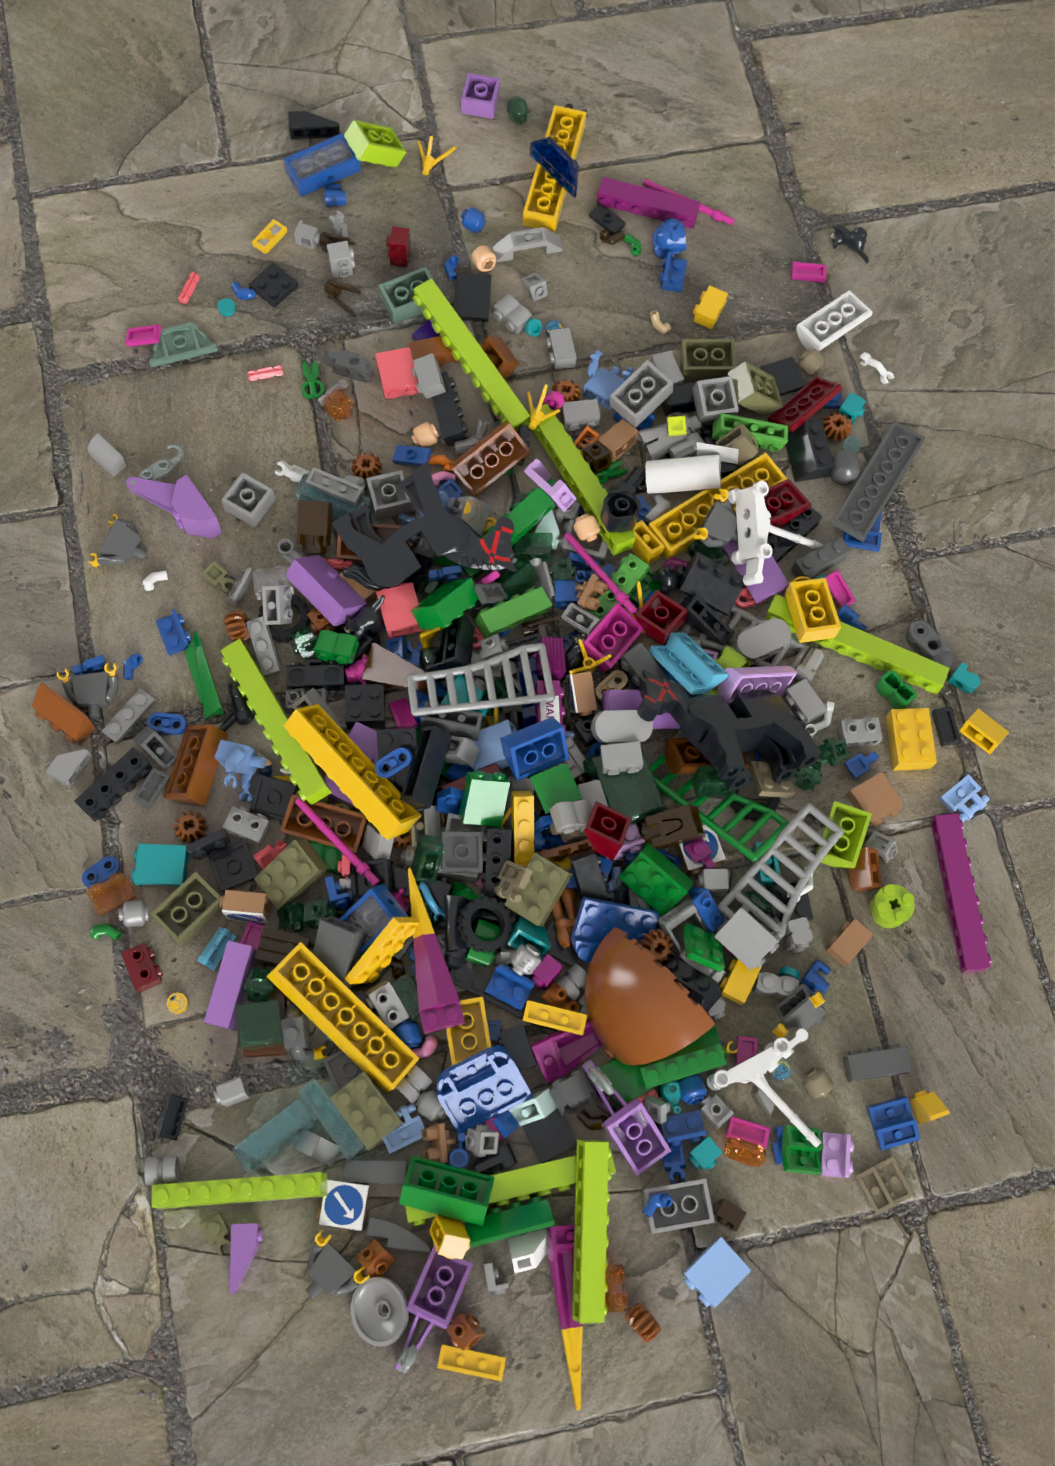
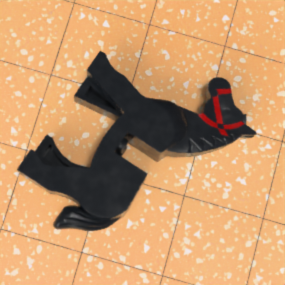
(394, 561)
(724, 732)

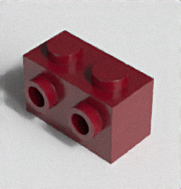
(399, 246)
(142, 967)

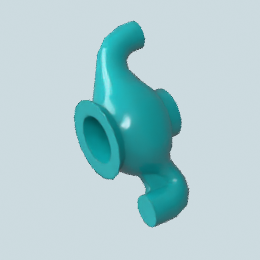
(671, 1093)

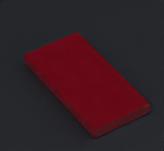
(805, 403)

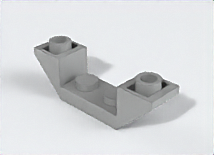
(525, 240)

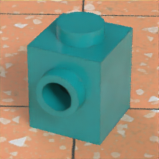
(853, 407)
(704, 1154)

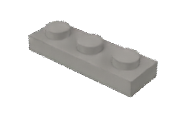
(334, 486)
(264, 646)
(128, 716)

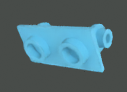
(215, 949)

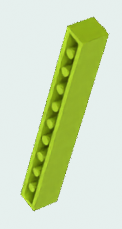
(470, 355)
(579, 477)
(873, 651)
(272, 717)
(522, 1183)

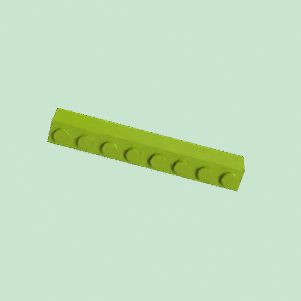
(239, 1190)
(591, 1231)

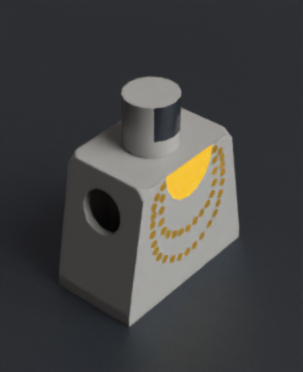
(471, 511)

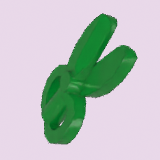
(312, 381)
(610, 472)

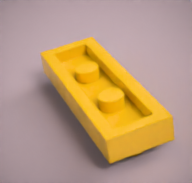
(555, 1017)
(471, 1362)

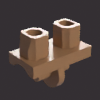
(588, 591)
(440, 1142)

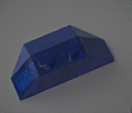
(556, 163)

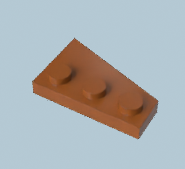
(564, 851)

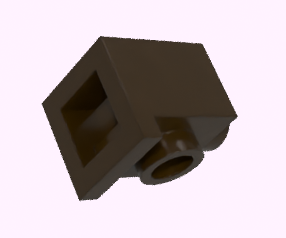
(728, 1214)

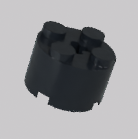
(620, 511)

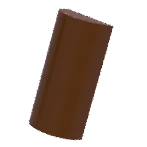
(685, 758)

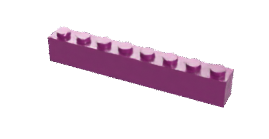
(960, 893)

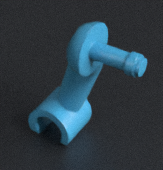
(430, 901)

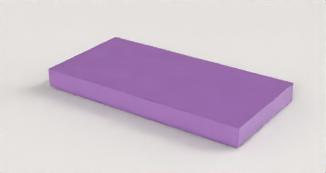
(773, 578)

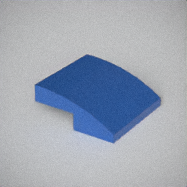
(893, 1123)

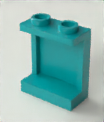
(160, 865)

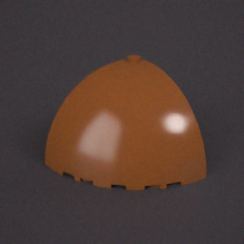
(637, 1004)

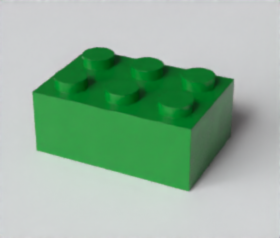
(445, 604)
(655, 879)

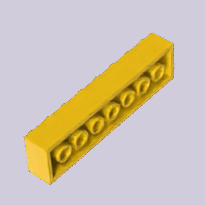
(546, 194)
(679, 525)
(351, 771)
(343, 1017)

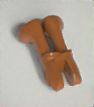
(565, 926)

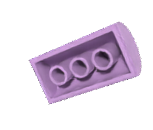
(747, 679)

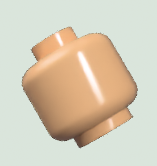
(483, 258)
(425, 435)
(586, 527)

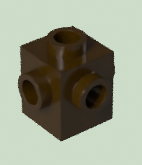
(597, 457)

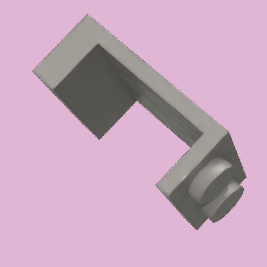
(747, 939)

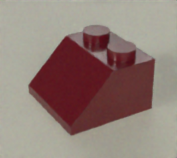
(661, 617)
(606, 830)

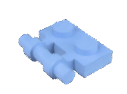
(961, 793)
(406, 1133)

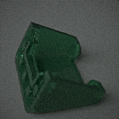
(628, 793)

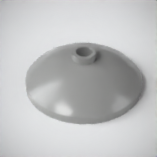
(370, 1313)

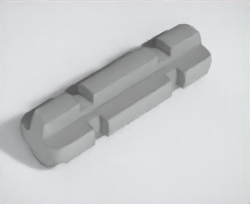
(341, 384)

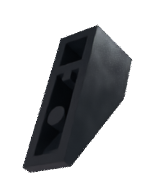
(311, 126)
(705, 620)

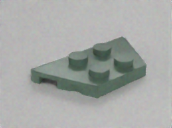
(180, 344)

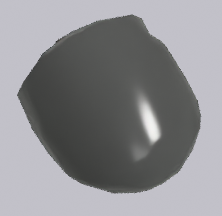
(845, 468)

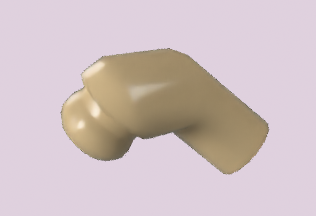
(657, 324)

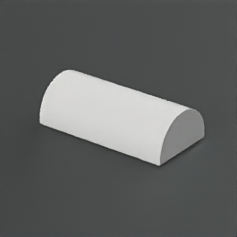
(832, 321)
(683, 474)

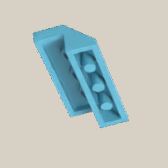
(689, 664)

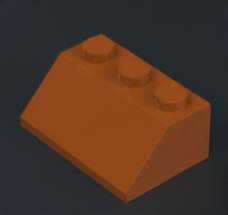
(61, 715)

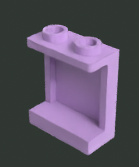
(558, 493)

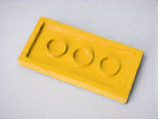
(382, 950)

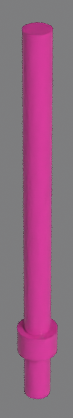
(716, 214)
(621, 596)
(362, 868)

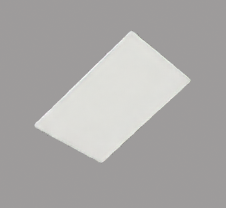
(726, 454)

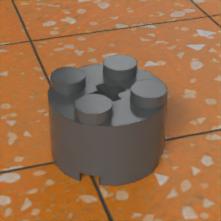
(573, 1092)

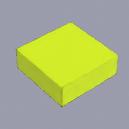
(676, 426)

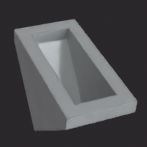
(317, 1148)

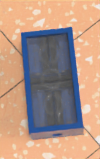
(321, 165)
(373, 914)

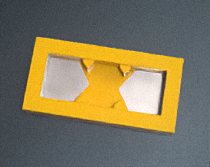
(269, 236)

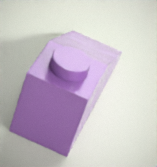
(244, 1246)

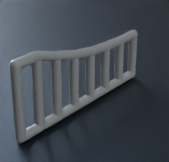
(754, 621)
(486, 665)
(773, 850)

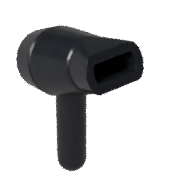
(241, 711)

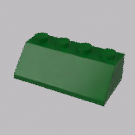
(696, 1057)
(446, 1190)
(511, 1222)

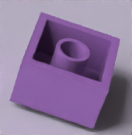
(480, 95)

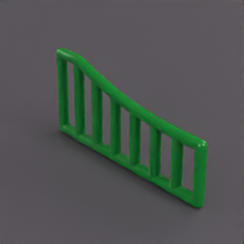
(724, 831)

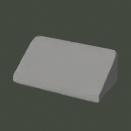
(545, 580)
(240, 587)
(593, 792)

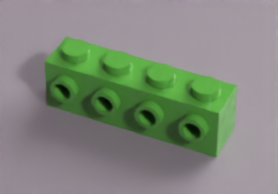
(768, 435)
(626, 579)
(513, 612)

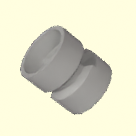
(573, 982)
(413, 1083)
(162, 1170)

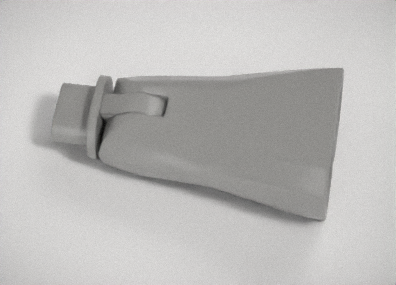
(656, 439)

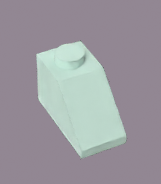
(549, 525)
(534, 1108)

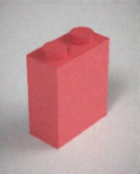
(396, 373)
(397, 610)

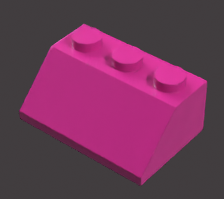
(612, 637)

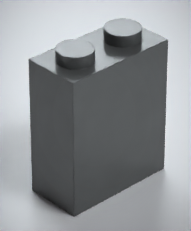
(338, 945)

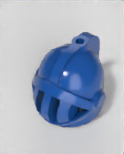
(669, 237)

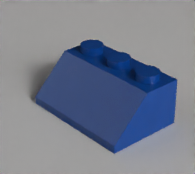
(535, 748)

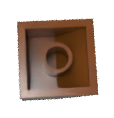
(500, 355)

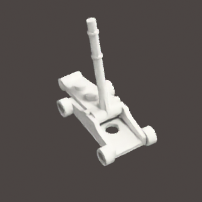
(754, 530)
(754, 1071)

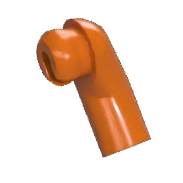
(443, 460)

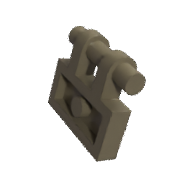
(512, 879)

